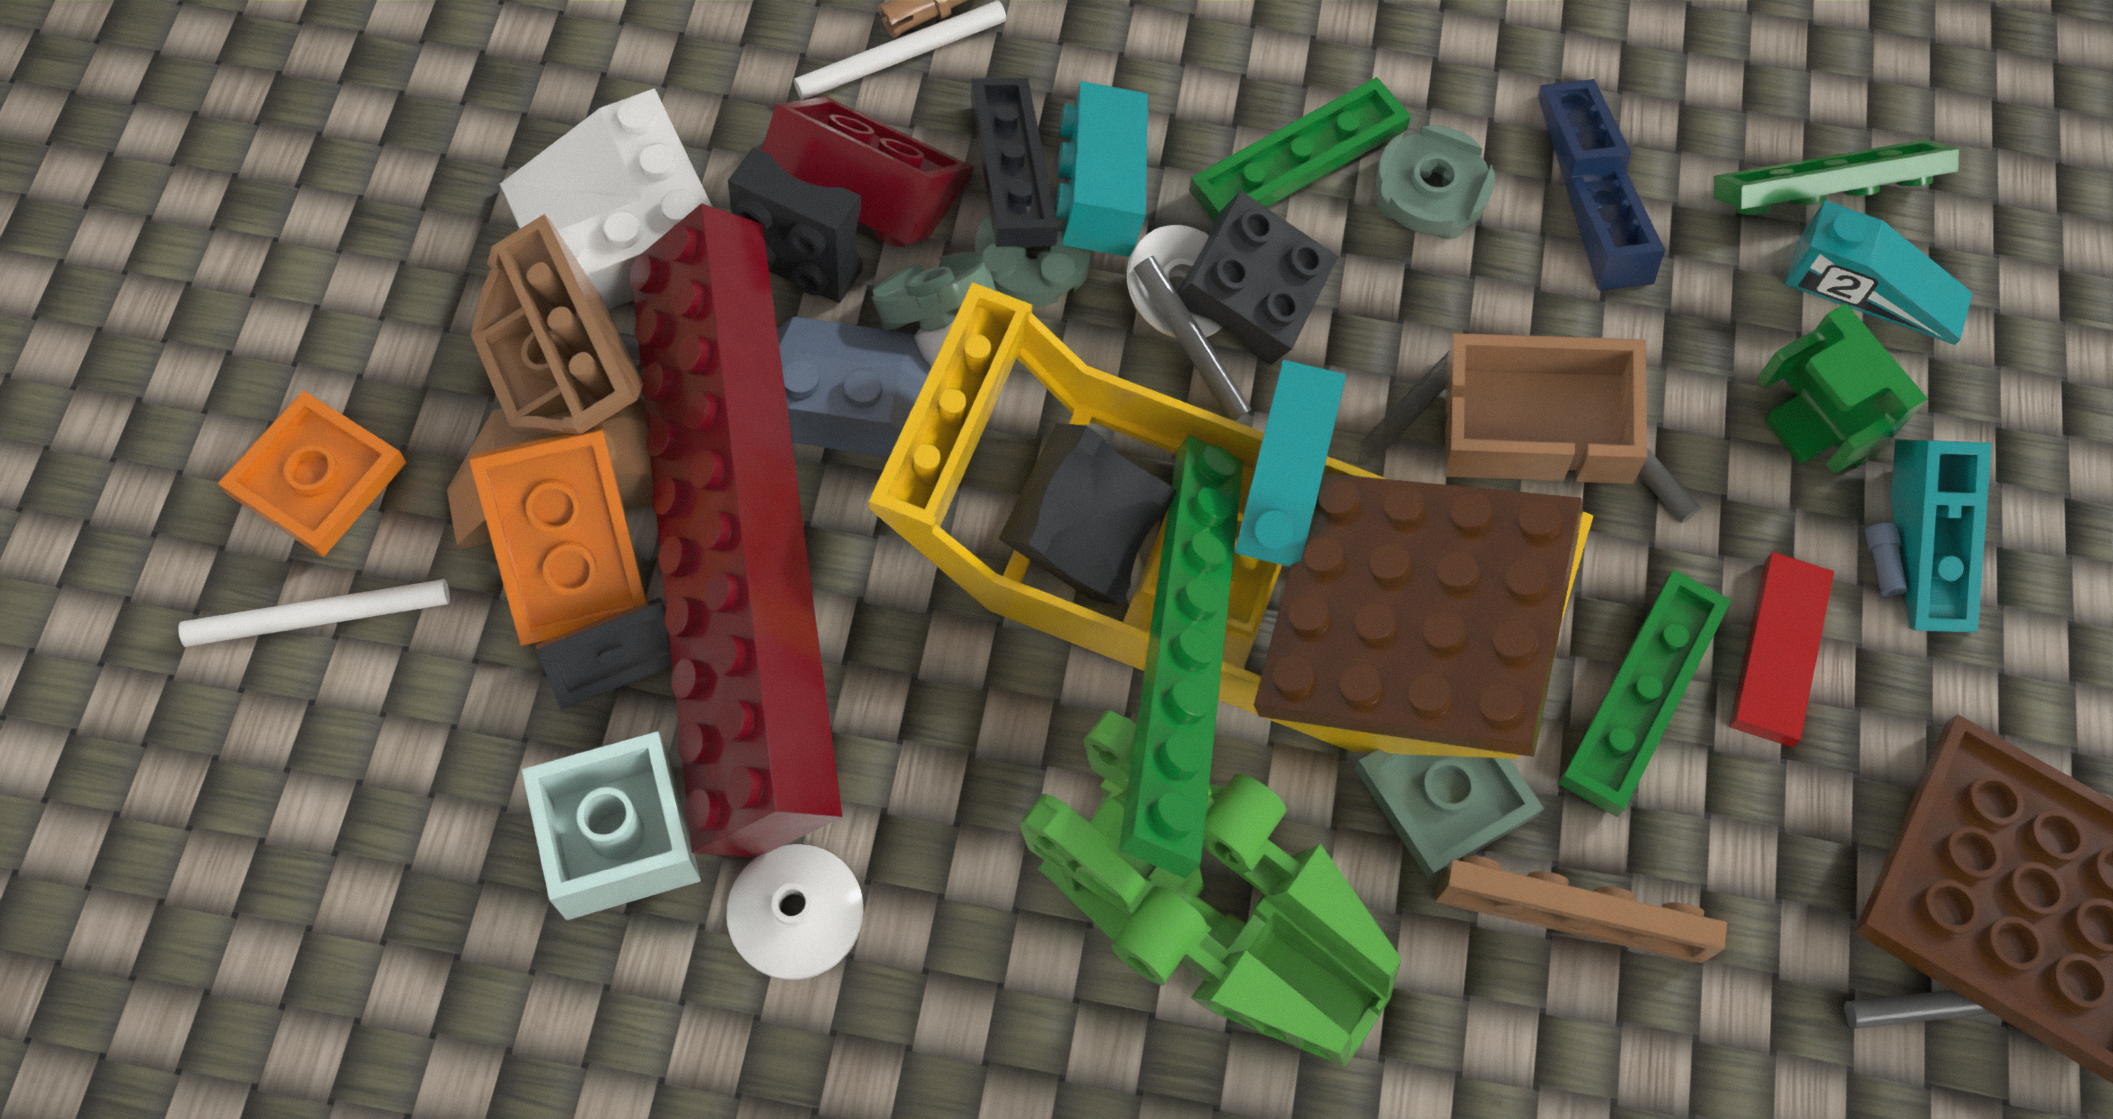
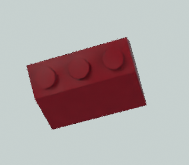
(900, 179)

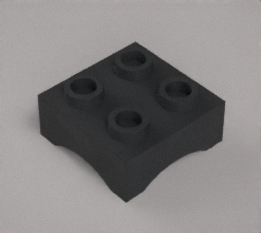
(804, 225)
(1257, 277)
(1086, 513)

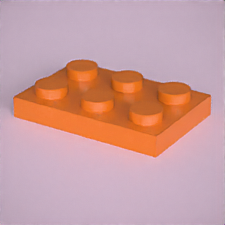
(558, 533)

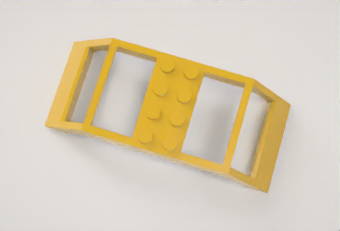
(945, 432)

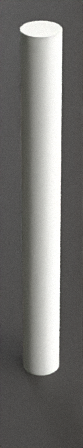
(899, 50)
(314, 613)

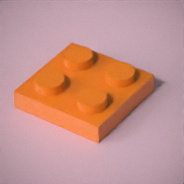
(312, 473)

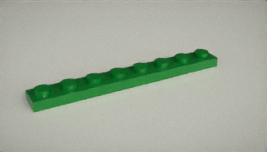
(1184, 663)

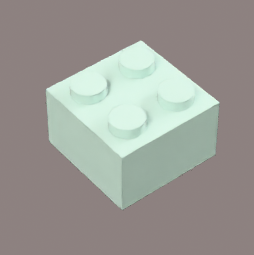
(610, 826)

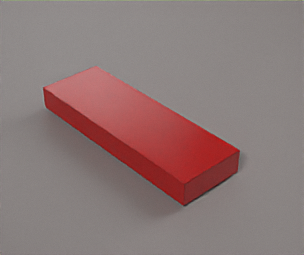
(1782, 650)

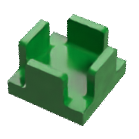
(1845, 392)

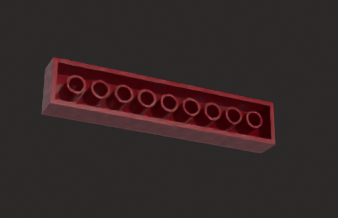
(731, 541)

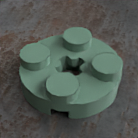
(1427, 208)
(1028, 279)
(931, 293)

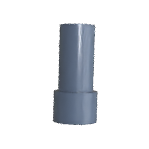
(1884, 544)

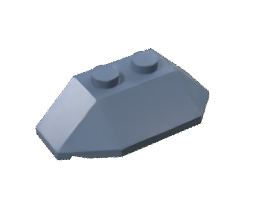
(849, 384)

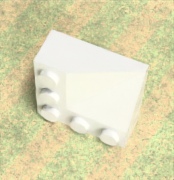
(610, 189)

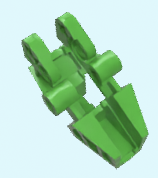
(1302, 965)

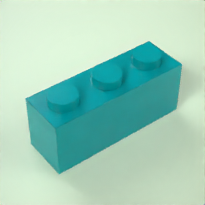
(1103, 169)

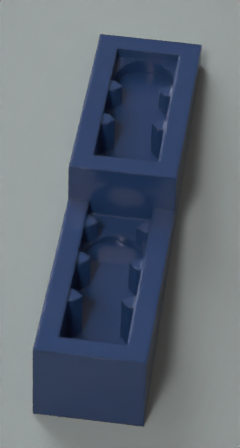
(1606, 206)

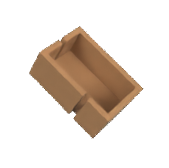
(1545, 408)

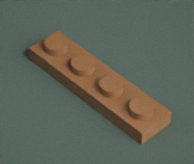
(1599, 914)

